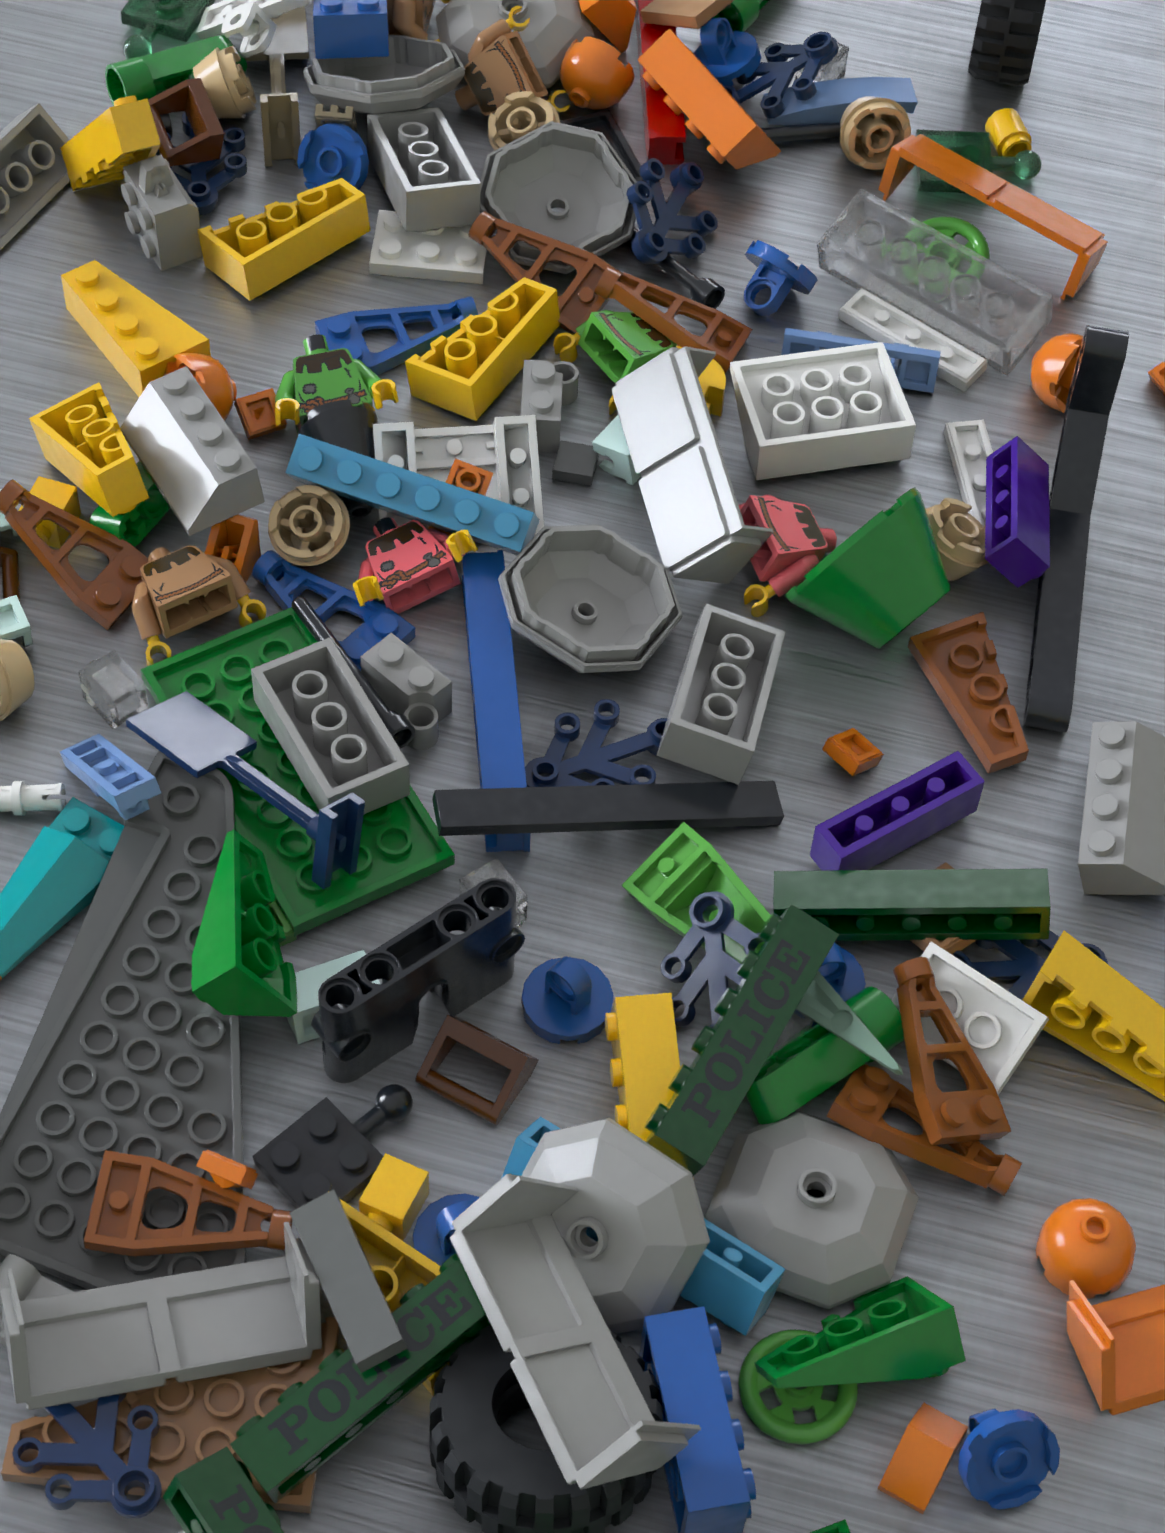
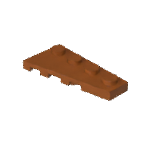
(968, 681)

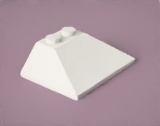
(503, 448)

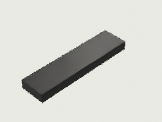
(348, 1281)

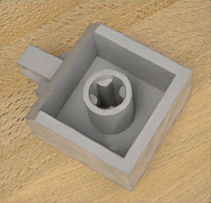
(161, 213)

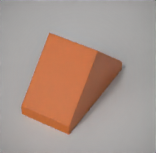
(236, 541)
(922, 1457)

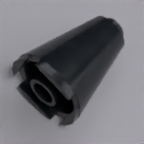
(347, 428)

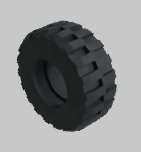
(1006, 40)
(502, 1481)

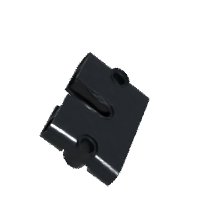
(373, 1022)

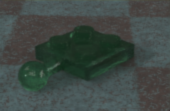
(163, 17)
(976, 148)

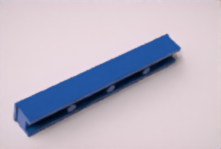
(493, 685)

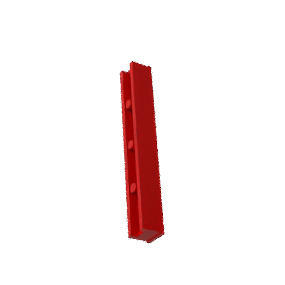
(662, 127)

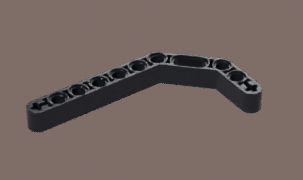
(1070, 507)

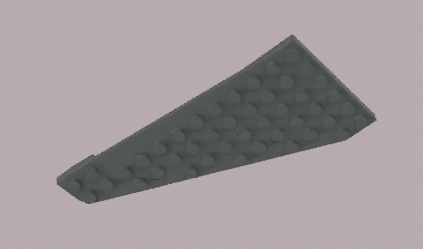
(129, 1051)

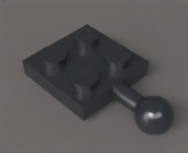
(329, 1151)

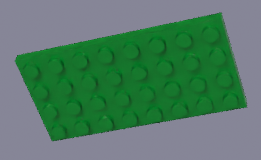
(396, 840)

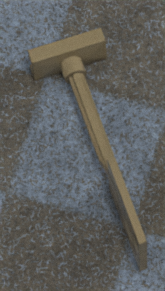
(280, 108)

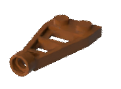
(578, 298)
(722, 334)
(112, 589)
(862, 1109)
(945, 1115)
(121, 1198)

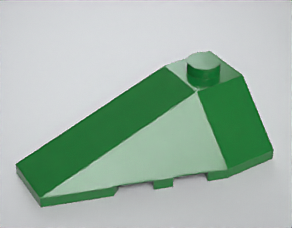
(237, 946)
(888, 1337)

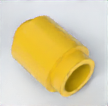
(1008, 132)

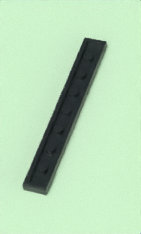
(606, 807)

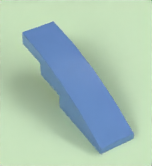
(837, 94)

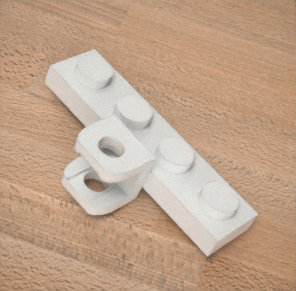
(248, 18)

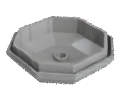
(547, 37)
(375, 85)
(564, 170)
(590, 598)
(638, 1207)
(827, 1244)

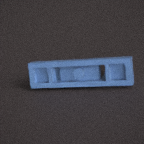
(913, 366)
(111, 775)

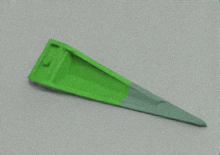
(691, 866)

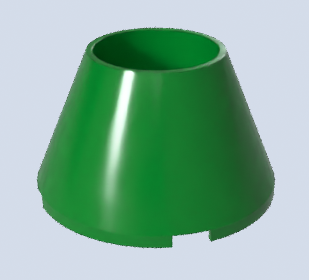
(878, 575)

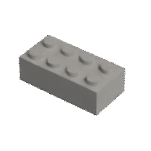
(423, 169)
(721, 694)
(330, 728)

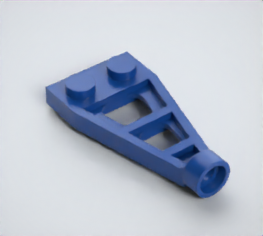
(347, 329)
(377, 618)

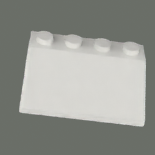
(822, 410)

